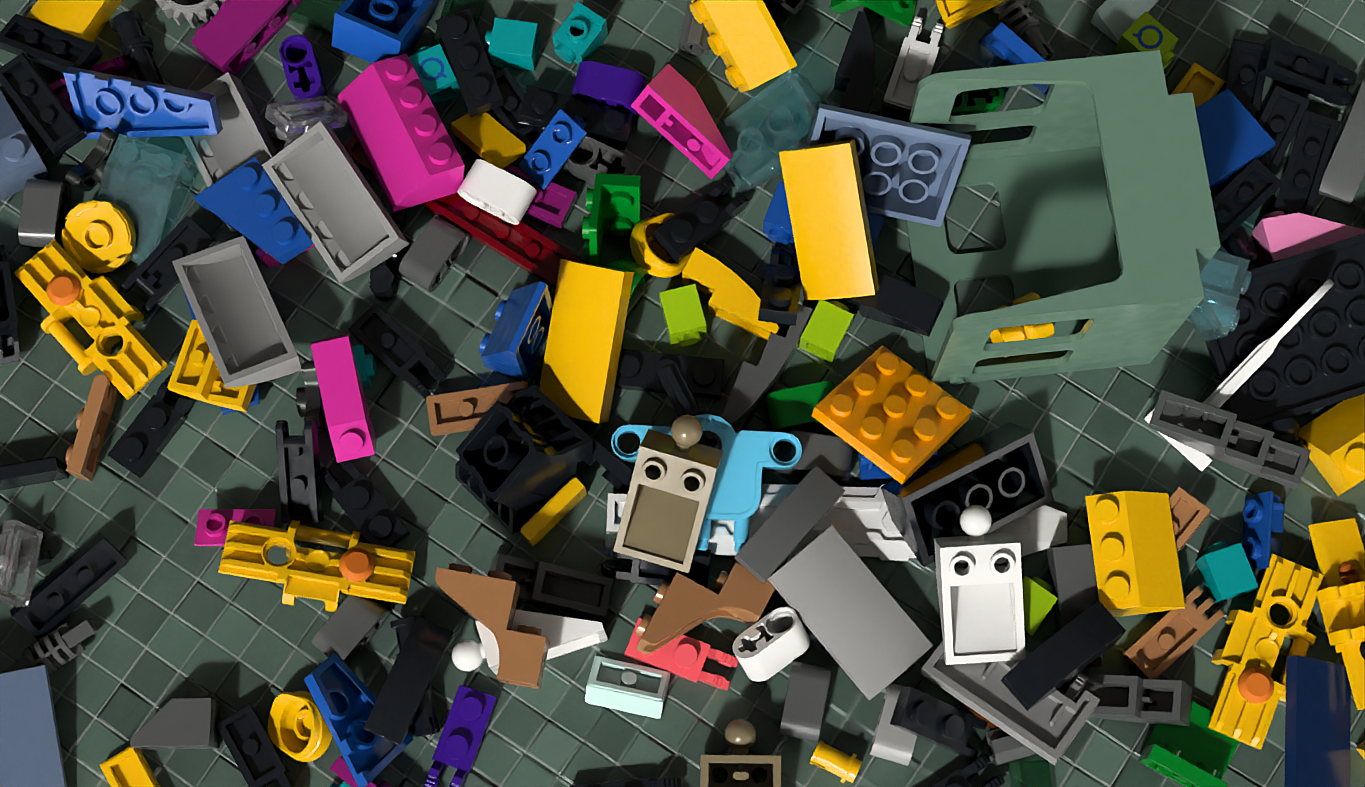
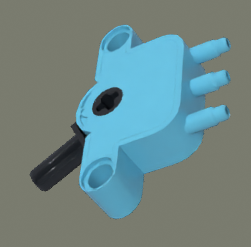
(745, 455)

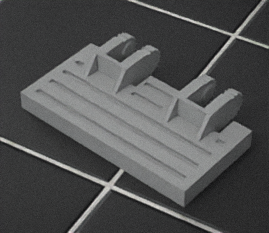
(1043, 729)

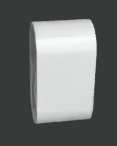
(497, 191)
(771, 644)

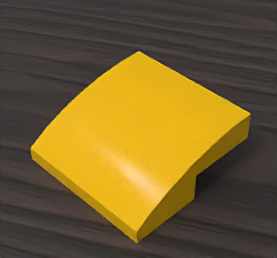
(199, 378)

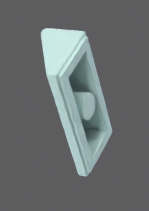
(1118, 15)
(627, 687)

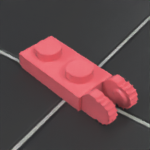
(684, 658)

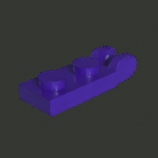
(462, 735)

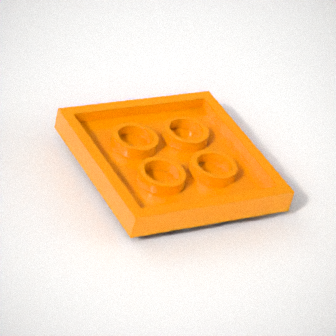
(891, 414)

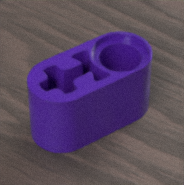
(305, 69)
(608, 85)

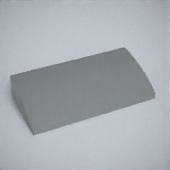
(240, 138)
(334, 203)
(237, 314)
(850, 612)

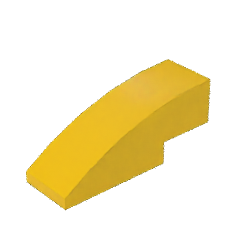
(729, 294)

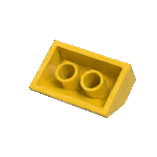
(745, 40)
(1338, 443)
(1135, 552)

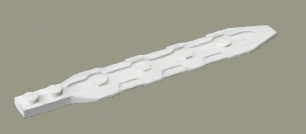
(865, 524)

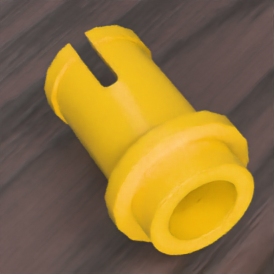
(836, 762)

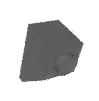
(182, 725)

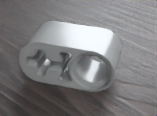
(890, 741)

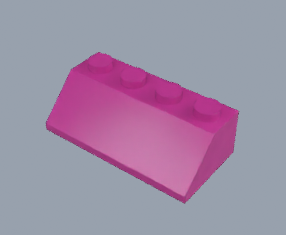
(401, 134)

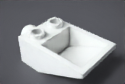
(984, 601)
(563, 633)

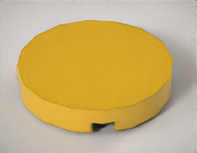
(99, 236)

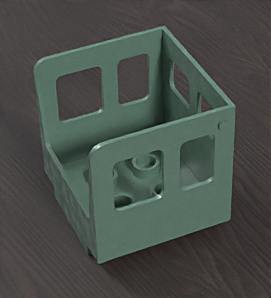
(1097, 217)

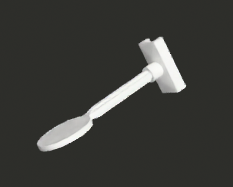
(1243, 372)

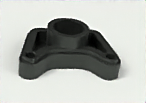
(91, 169)
(309, 397)

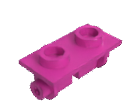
(214, 523)

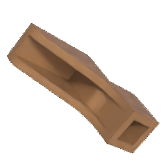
(493, 603)
(688, 604)

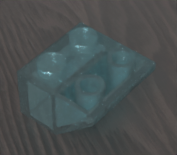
(1222, 283)

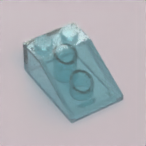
(767, 124)
(150, 188)

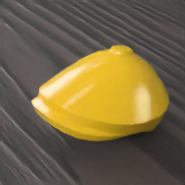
(649, 253)
(298, 726)

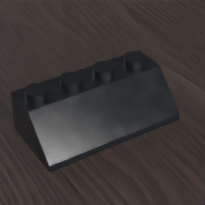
(993, 471)

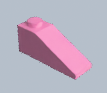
(1289, 235)

